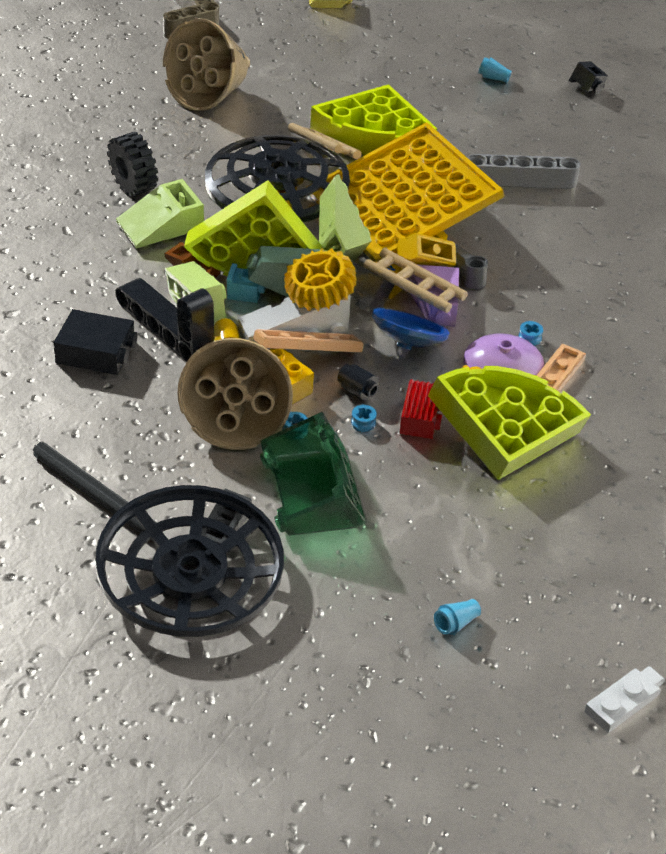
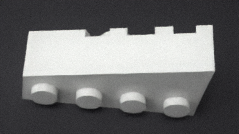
(292, 318)

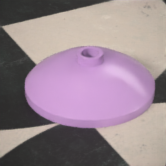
(504, 351)

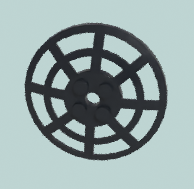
(281, 167)
(191, 550)

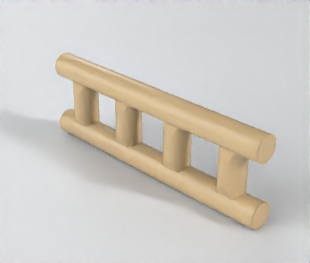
(325, 141)
(420, 290)

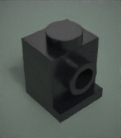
(589, 77)

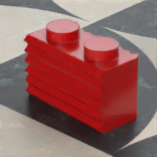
(419, 412)

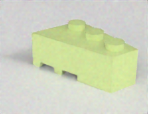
(190, 277)

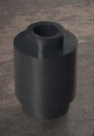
(358, 381)

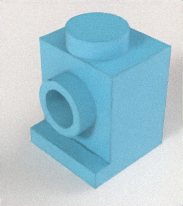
(241, 288)

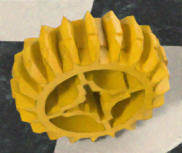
(320, 279)

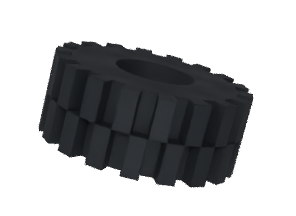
(132, 163)

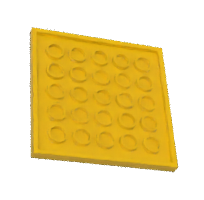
(414, 187)

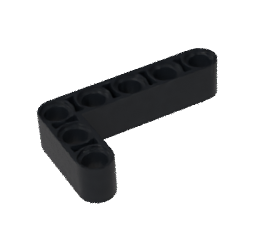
(180, 327)

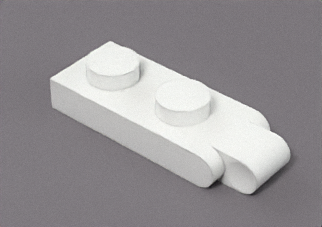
(624, 698)

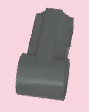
(471, 268)

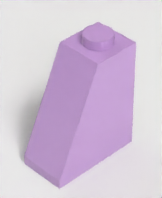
(430, 312)

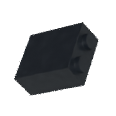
(95, 341)

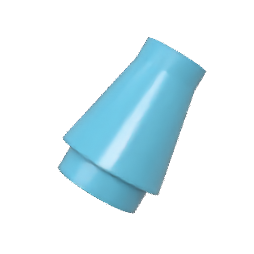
(493, 70)
(455, 616)

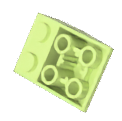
(162, 214)
(340, 222)

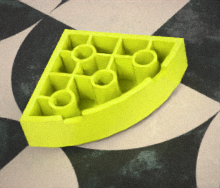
(367, 118)
(244, 226)
(507, 414)

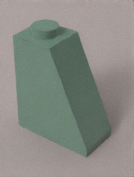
(270, 265)

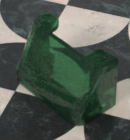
(312, 478)

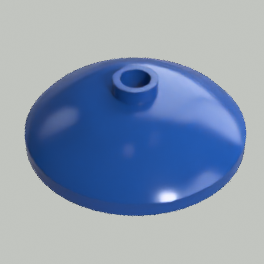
(409, 328)

